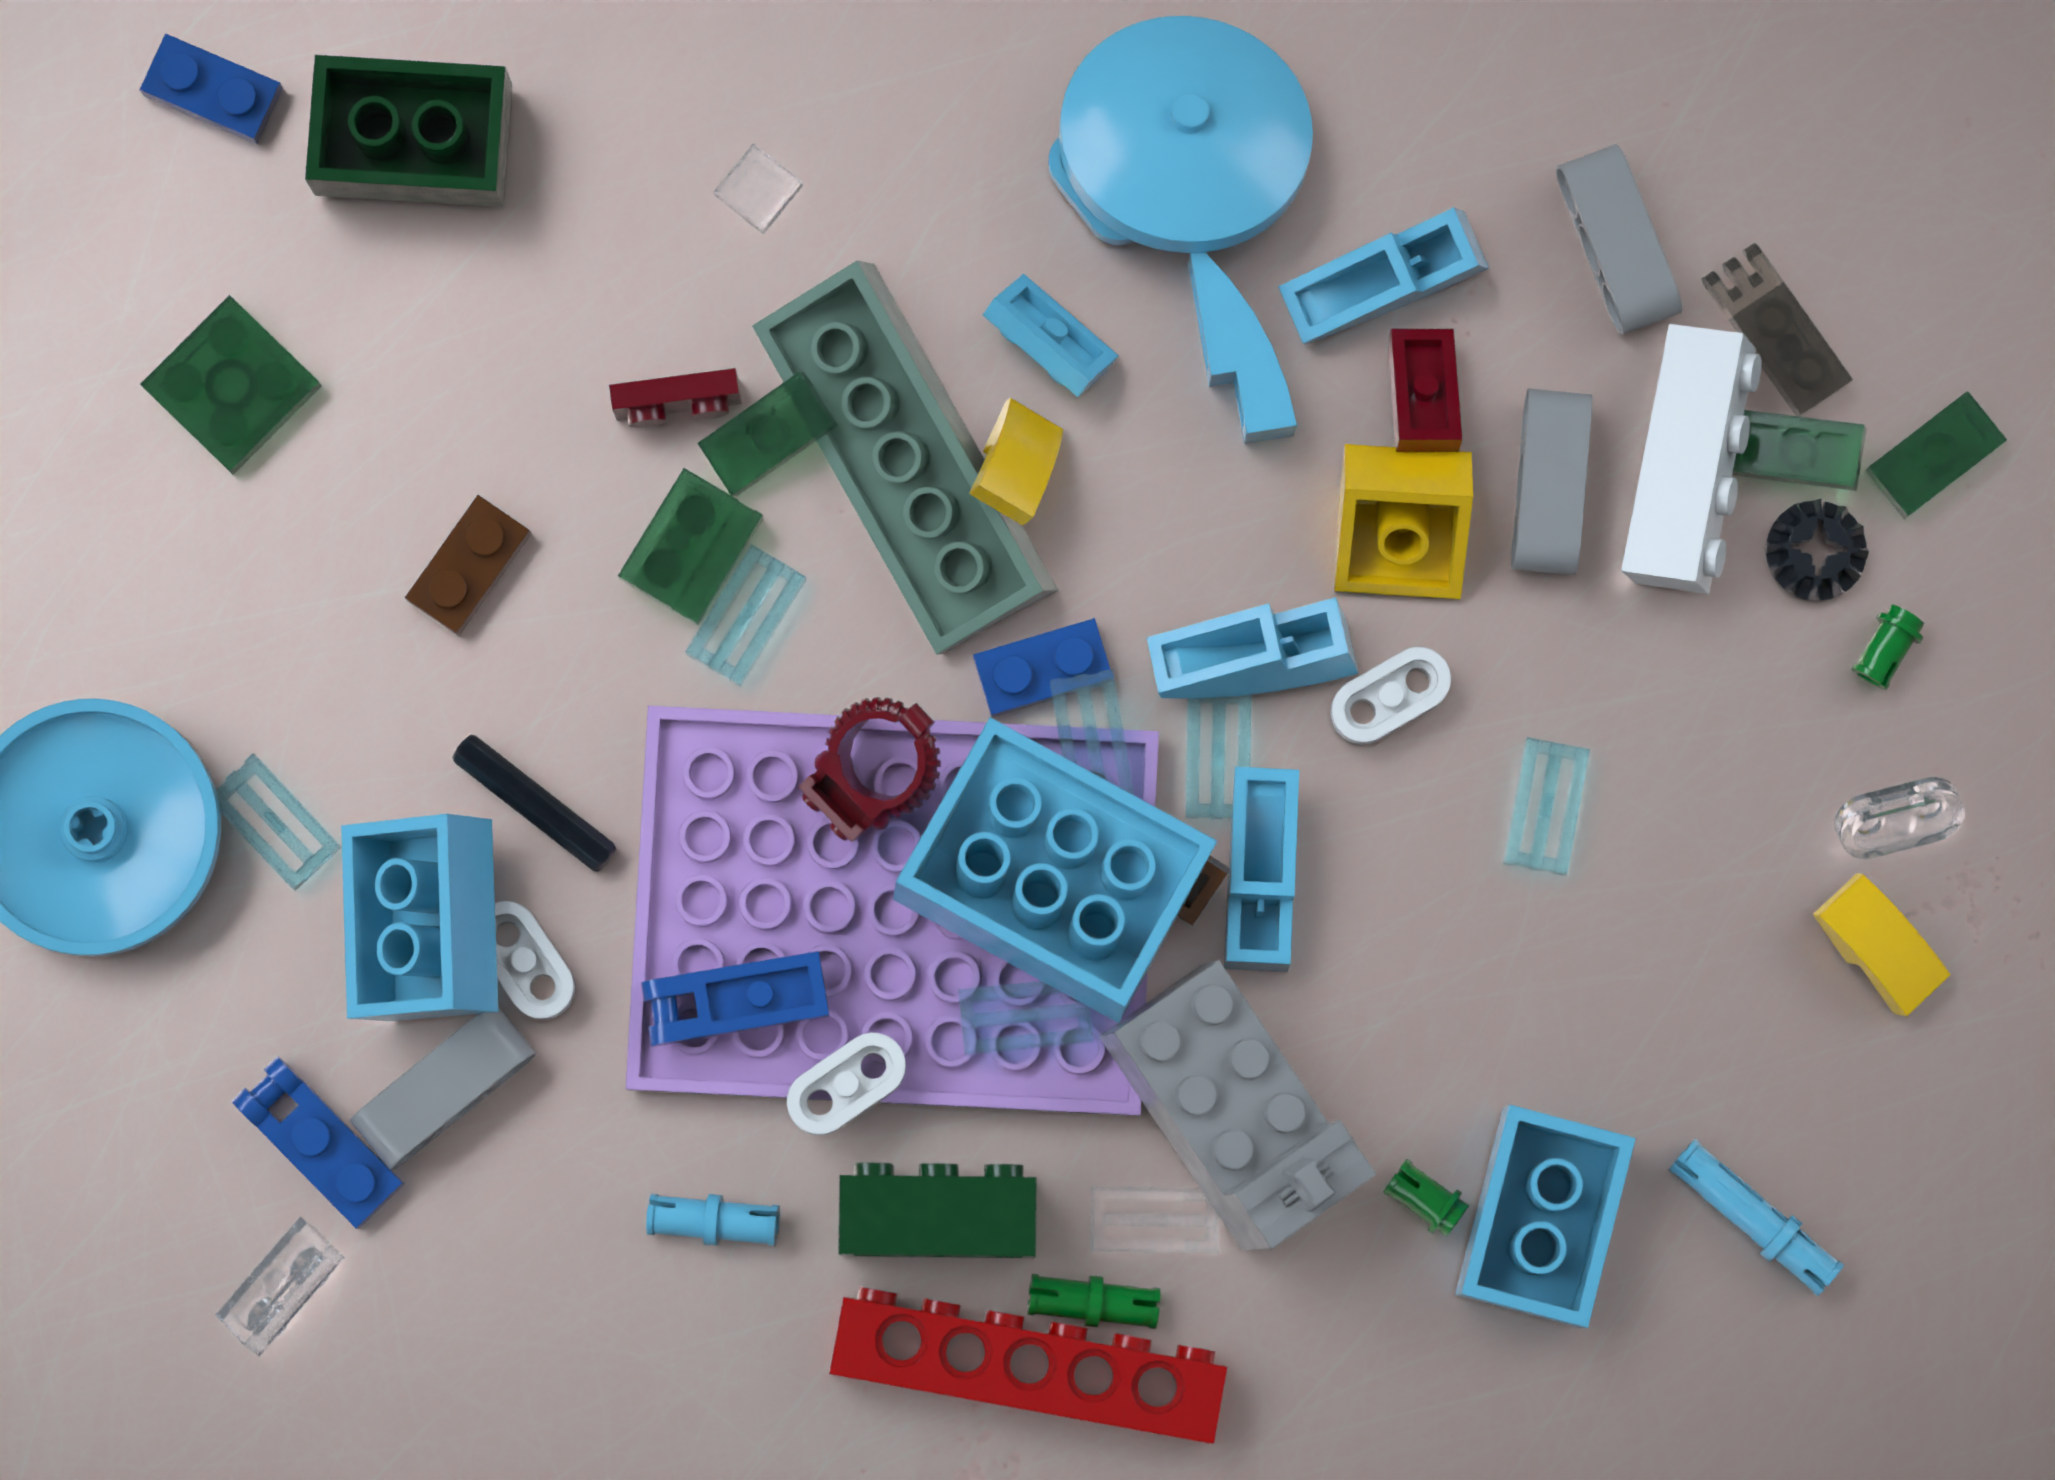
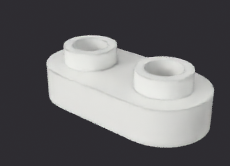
(1389, 696)
(528, 960)
(844, 1081)

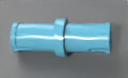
(713, 1219)

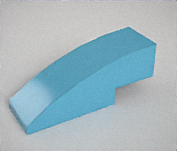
(1384, 276)
(1240, 353)
(1254, 652)
(1261, 869)

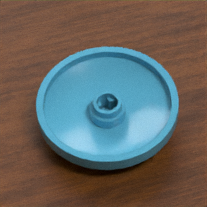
(1185, 134)
(102, 827)

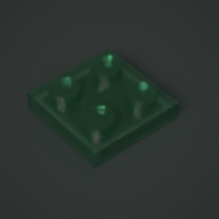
(231, 384)

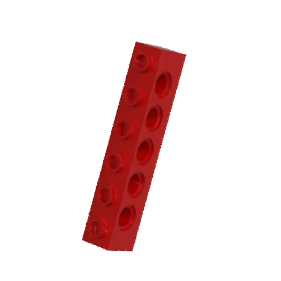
(1188, 1415)

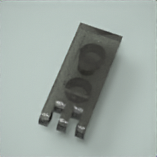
(1781, 331)

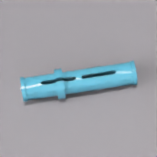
(1757, 1218)

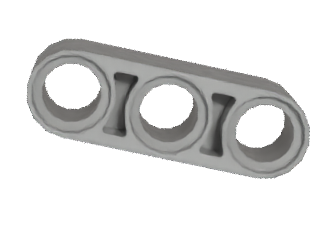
(1619, 239)
(1551, 482)
(442, 1087)

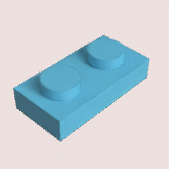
(1050, 335)

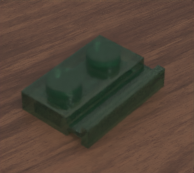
(690, 546)

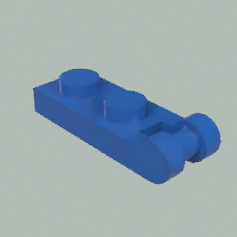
(738, 998)
(319, 1144)

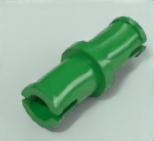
(1093, 1301)

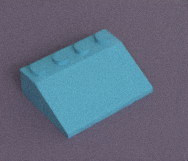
(1053, 869)

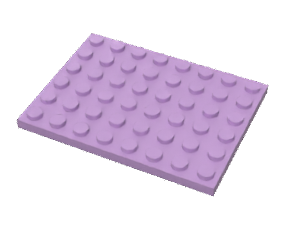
(754, 875)

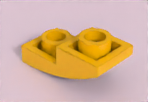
(1017, 462)
(1883, 943)

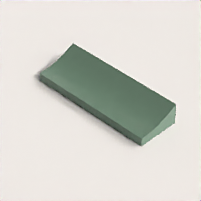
(905, 457)

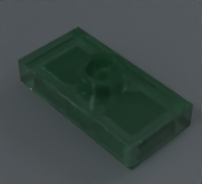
(767, 434)
(1802, 450)
(1936, 455)

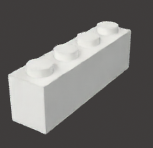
(1691, 459)

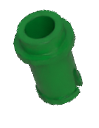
(1888, 646)
(1426, 1198)

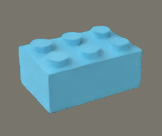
(419, 918)
(1545, 1216)

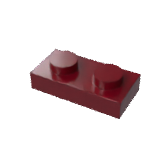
(1424, 390)
(650, 400)

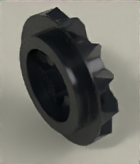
(1795, 569)

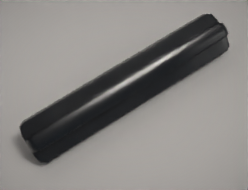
(534, 802)

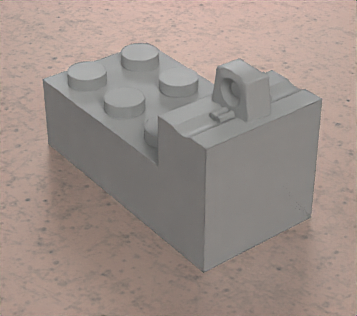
(1235, 1109)

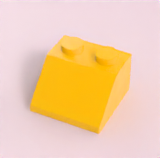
(1403, 522)

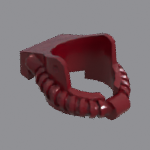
(837, 788)

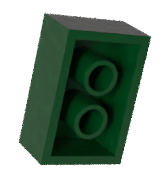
(408, 130)
(937, 1212)

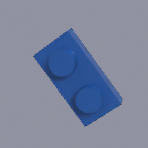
(211, 88)
(1020, 671)

